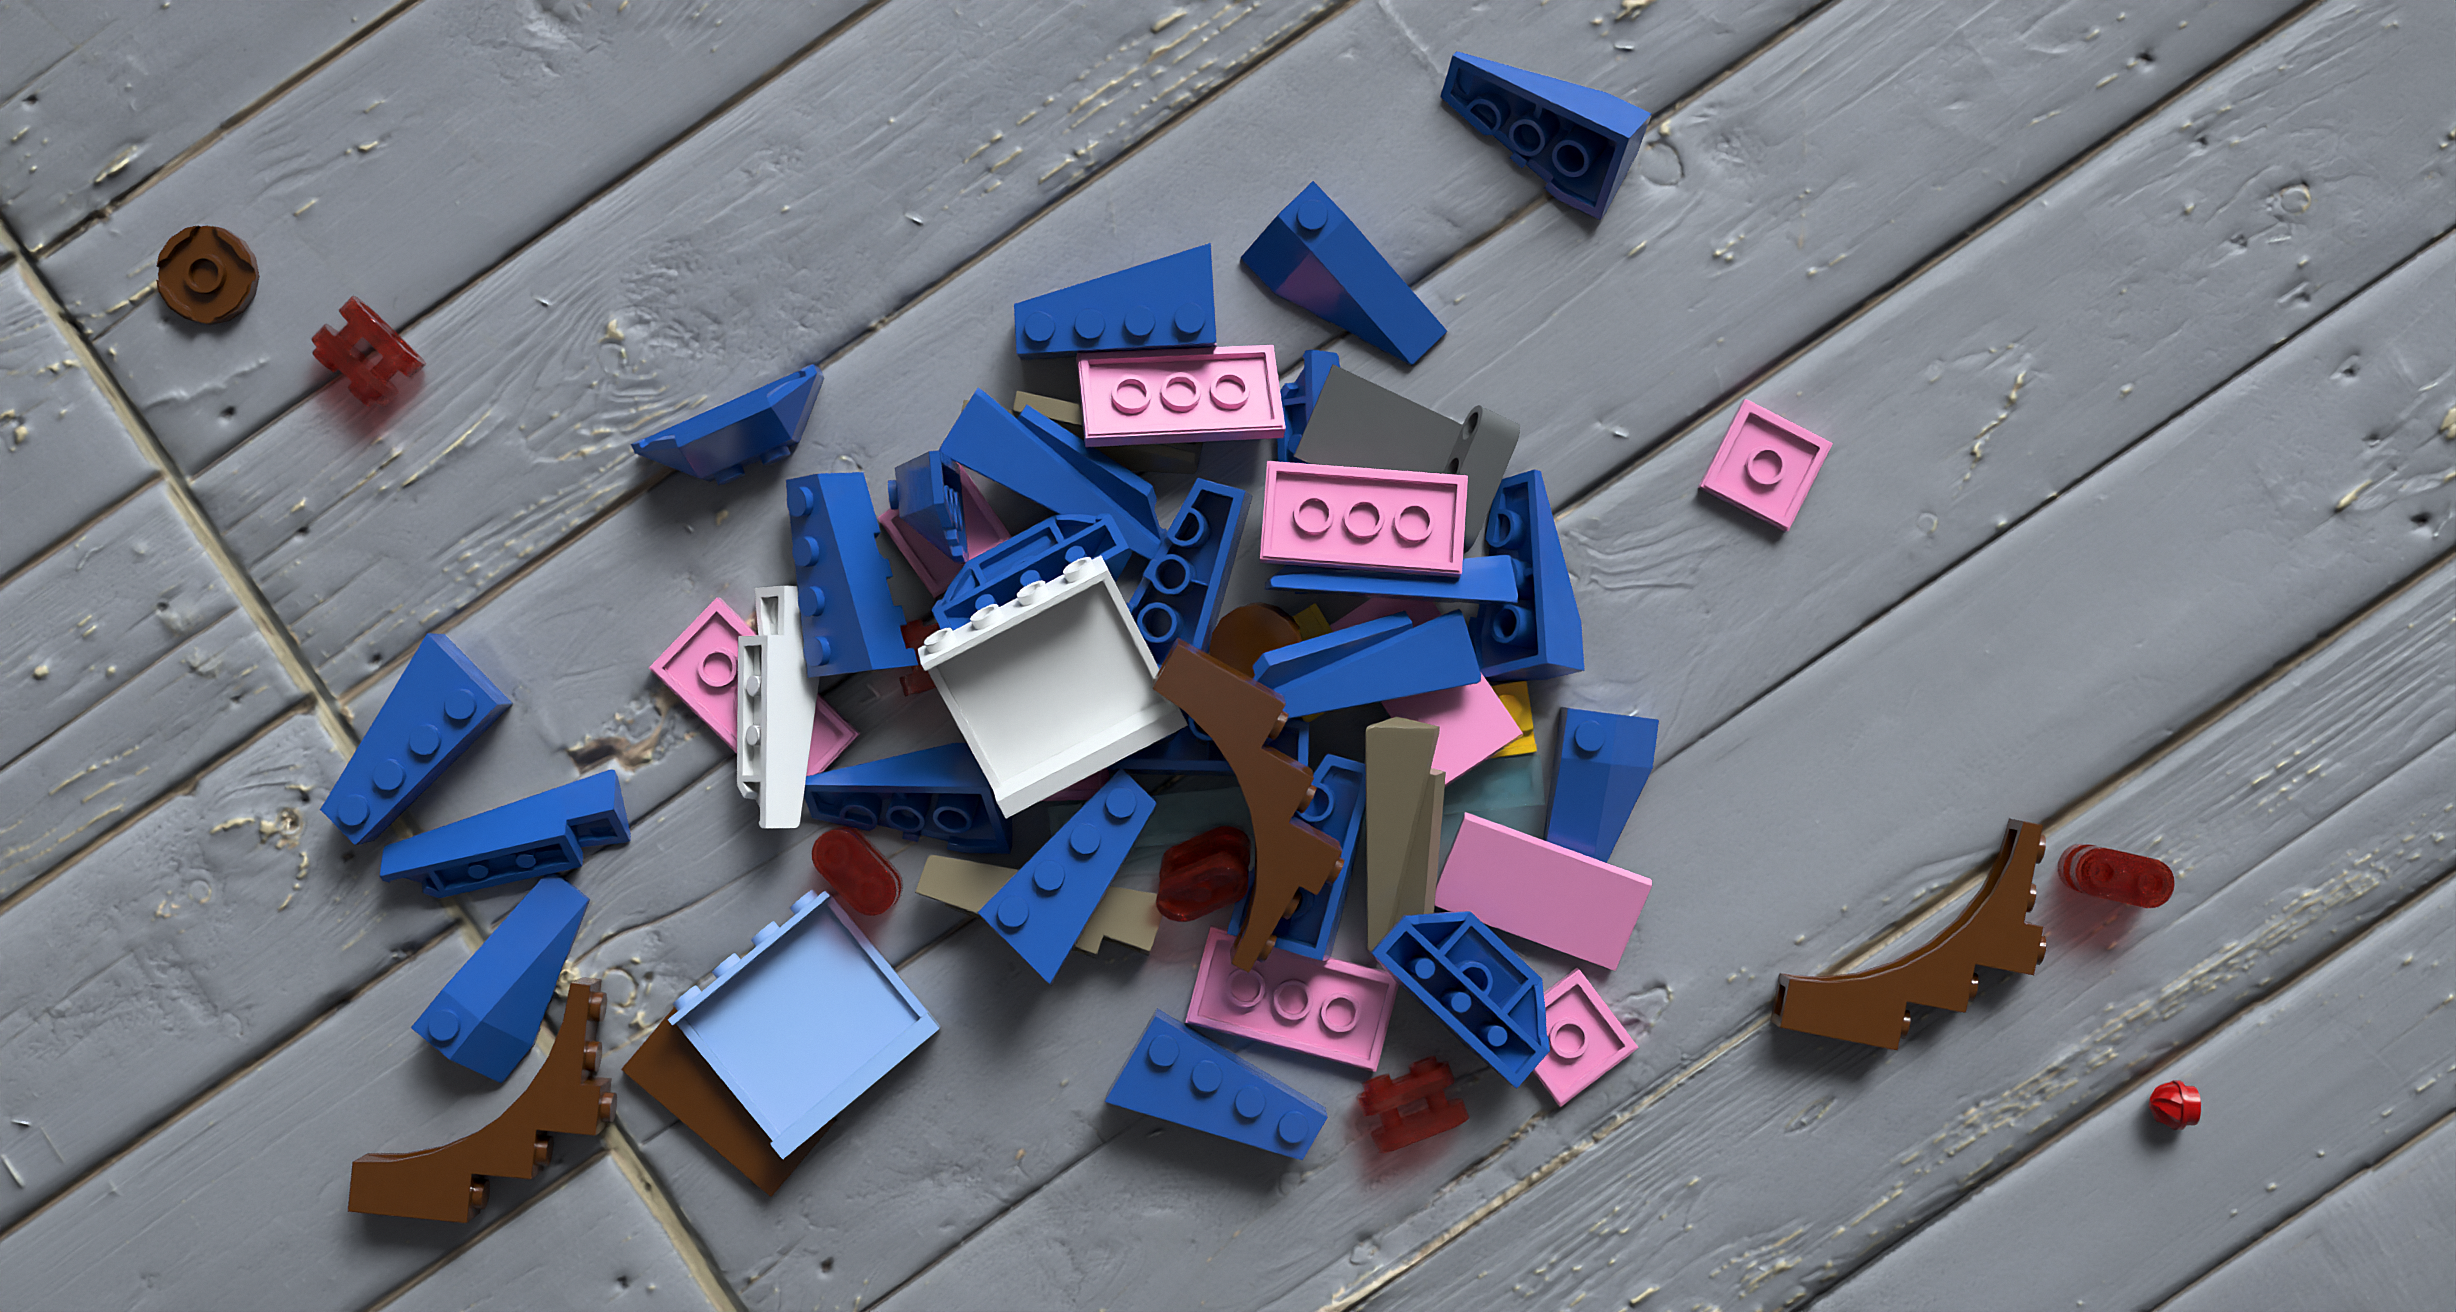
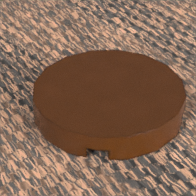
(207, 274)
(1249, 633)

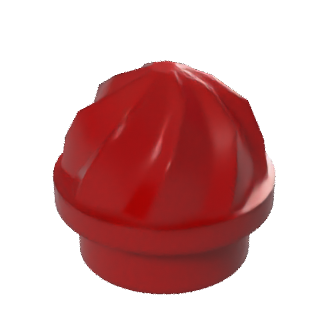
(2176, 1105)

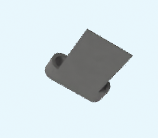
(1378, 429)

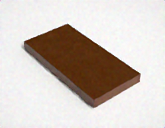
(692, 1090)

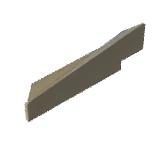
(1122, 917)

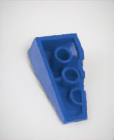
(1561, 130)
(1333, 270)
(932, 502)
(1544, 629)
(920, 793)
(1340, 813)
(500, 995)

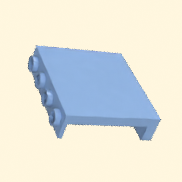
(804, 1020)

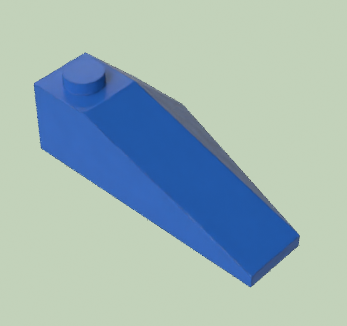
(1597, 778)

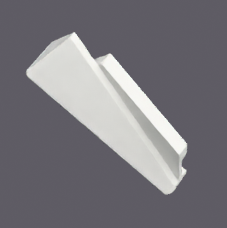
(775, 709)

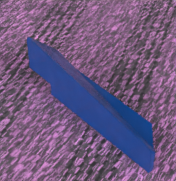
(1053, 469)

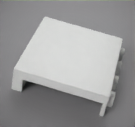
(1051, 685)

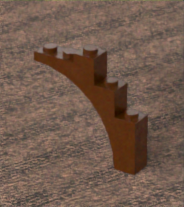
(1287, 851)
(1940, 974)
(449, 1178)

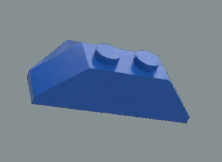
(739, 431)
(1030, 557)
(1471, 988)

